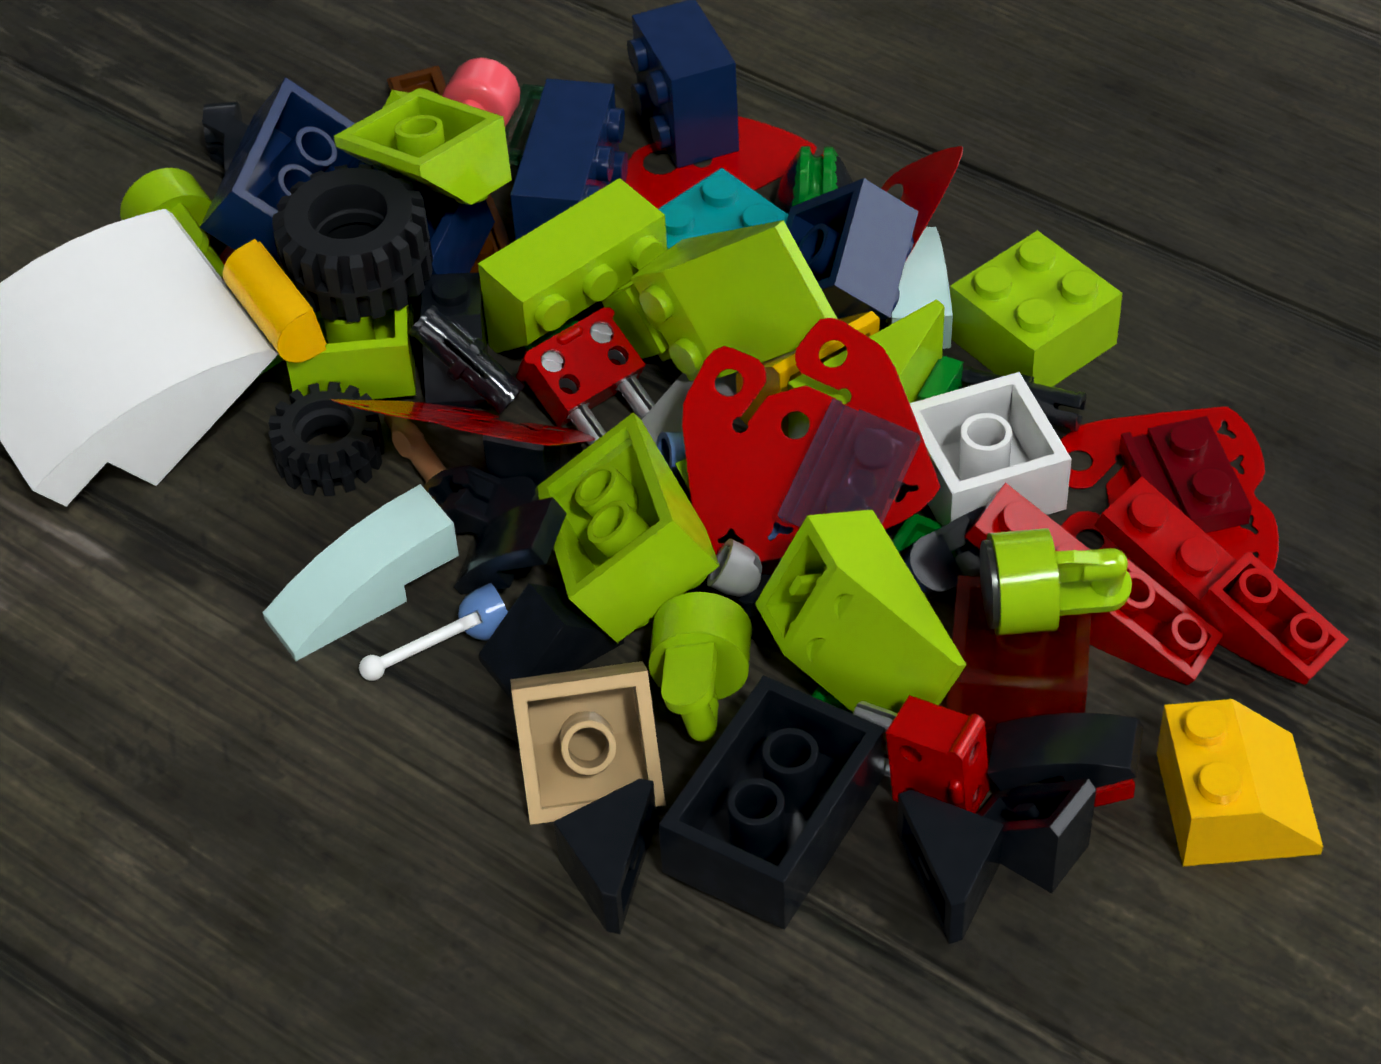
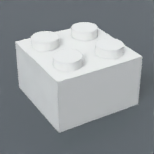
(990, 438)

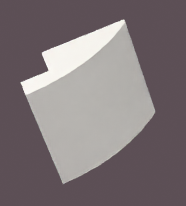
(119, 355)

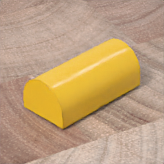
(273, 303)

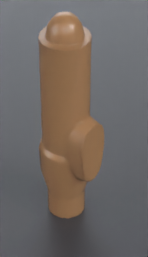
(412, 445)

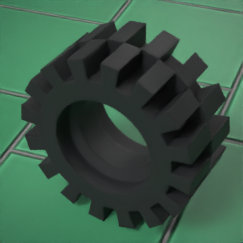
(330, 463)

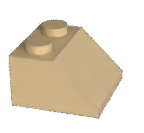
(584, 737)

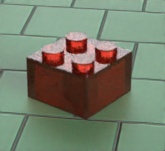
(1016, 672)

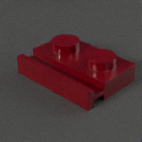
(1190, 471)

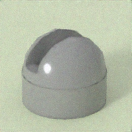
(738, 570)

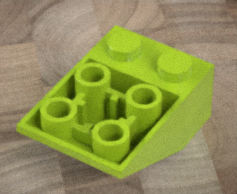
(857, 615)

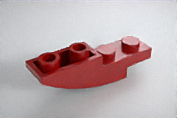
(1239, 598)
(1147, 631)

